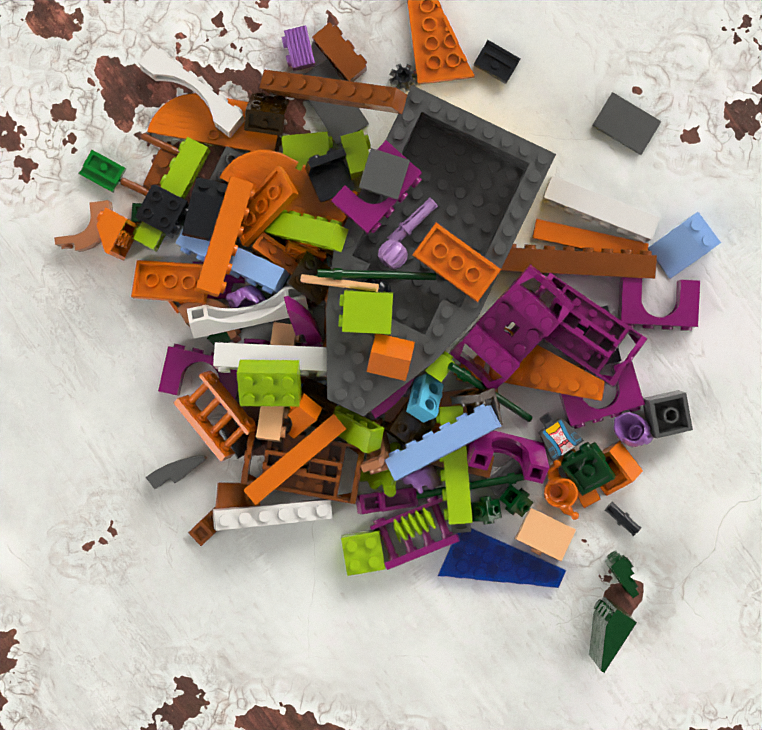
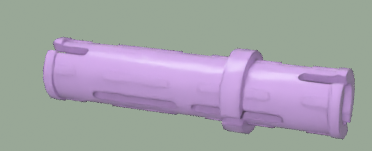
(415, 219)

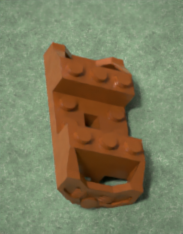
(324, 469)

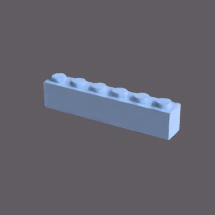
(244, 264)
(439, 444)

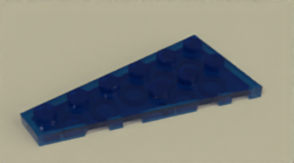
(490, 559)

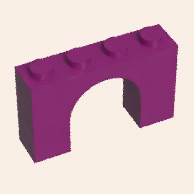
(369, 215)
(683, 315)
(177, 363)
(627, 397)
(527, 452)

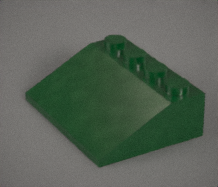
(609, 631)

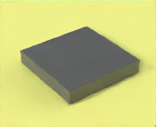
(384, 174)

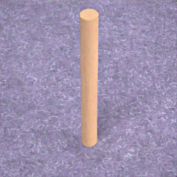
(340, 283)

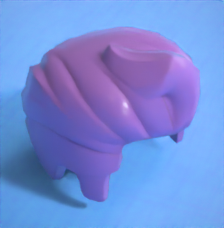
(245, 297)
(632, 430)
(424, 476)

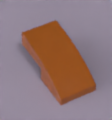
(204, 529)

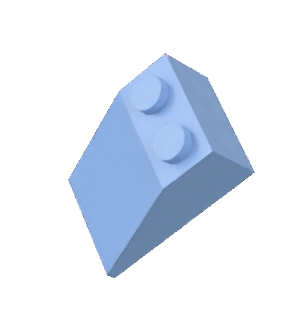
(684, 245)

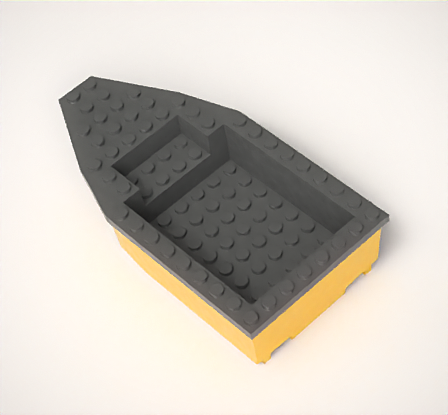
(483, 193)

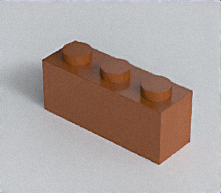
(340, 52)

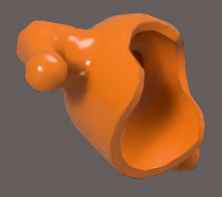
(560, 491)

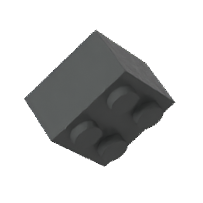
(668, 413)

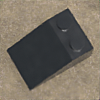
(204, 208)

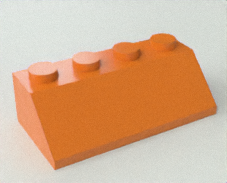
(115, 233)

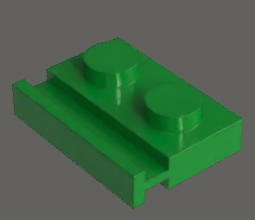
(102, 171)

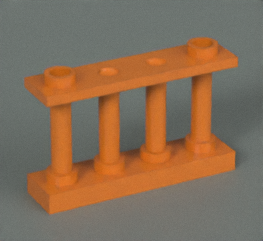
(201, 424)

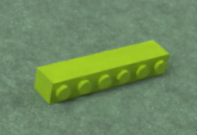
(178, 181)
(308, 230)
(455, 475)

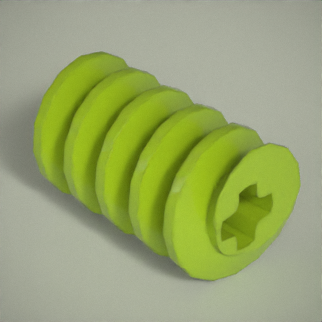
(413, 524)

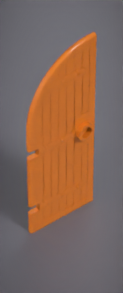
(192, 118)
(258, 164)

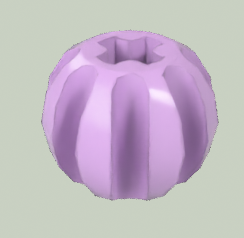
(392, 254)

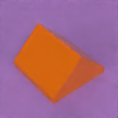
(390, 356)

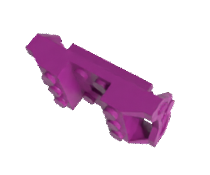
(532, 323)
(601, 339)

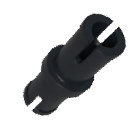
(622, 518)

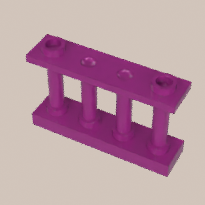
(430, 544)

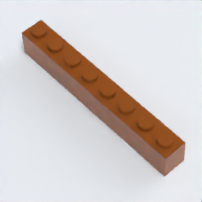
(333, 91)
(582, 262)

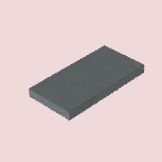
(336, 118)

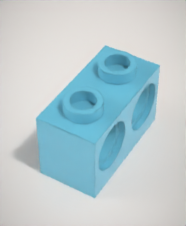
(425, 398)

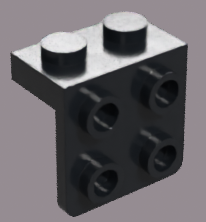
(329, 174)
(163, 210)

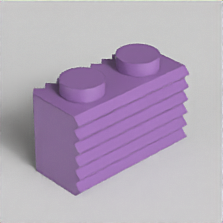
(299, 48)

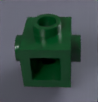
(516, 501)
(486, 510)

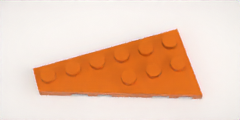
(435, 44)
(554, 374)

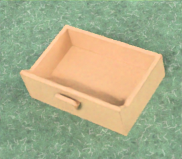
(545, 534)

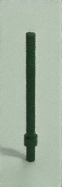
(338, 274)
(465, 375)
(511, 478)

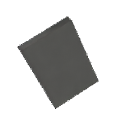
(626, 123)

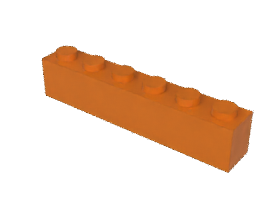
(224, 236)

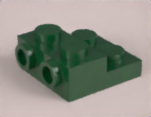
(587, 467)
(621, 569)

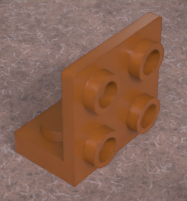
(232, 495)

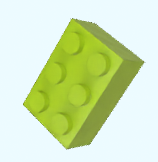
(269, 383)

